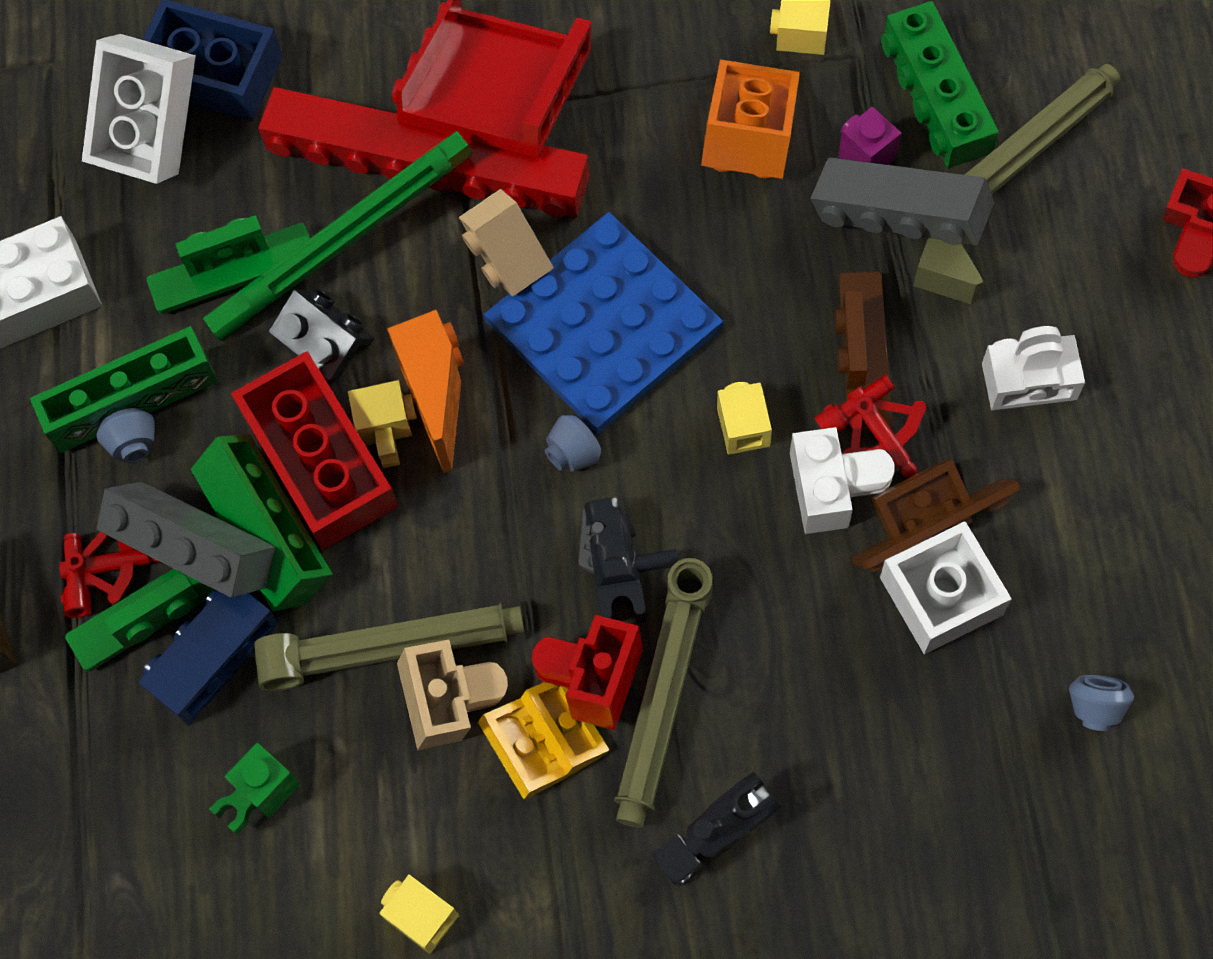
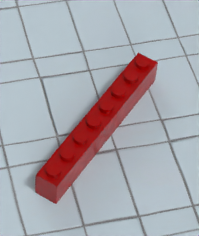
(379, 144)

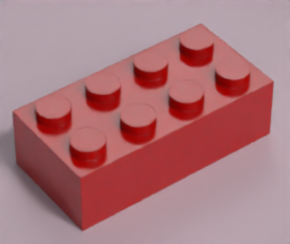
(315, 450)

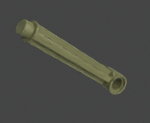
(1047, 127)
(286, 660)
(662, 692)

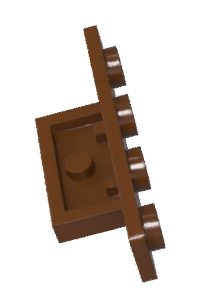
(863, 334)
(925, 507)

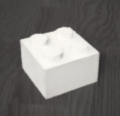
(944, 587)

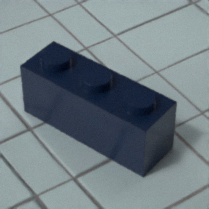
(206, 653)

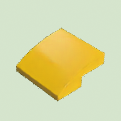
(540, 739)

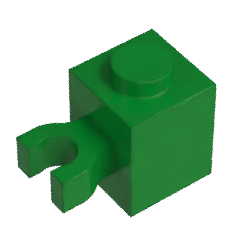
(259, 784)

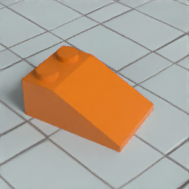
(750, 119)
(430, 364)

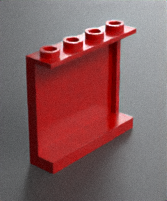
(491, 78)

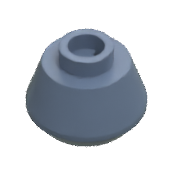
(127, 435)
(572, 444)
(1100, 701)

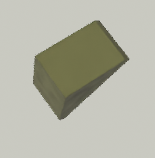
(948, 272)

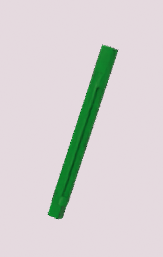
(337, 236)

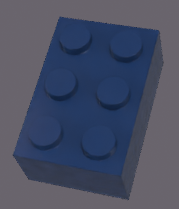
(231, 60)

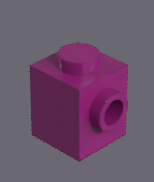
(869, 139)

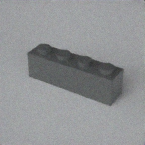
(903, 201)
(186, 538)

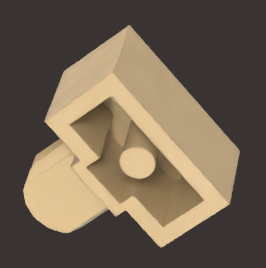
(505, 242)
(443, 693)

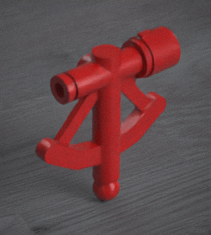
(865, 405)
(81, 564)

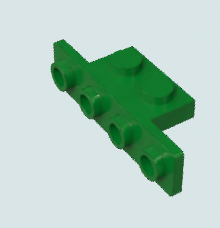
(222, 262)
(135, 618)

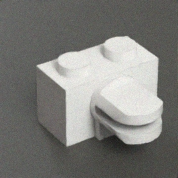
(1034, 370)
(829, 479)

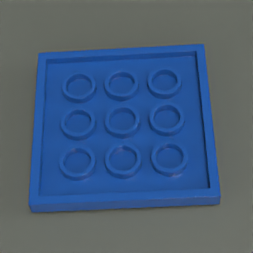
(604, 323)

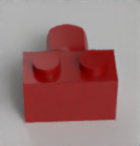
(1192, 211)
(593, 670)

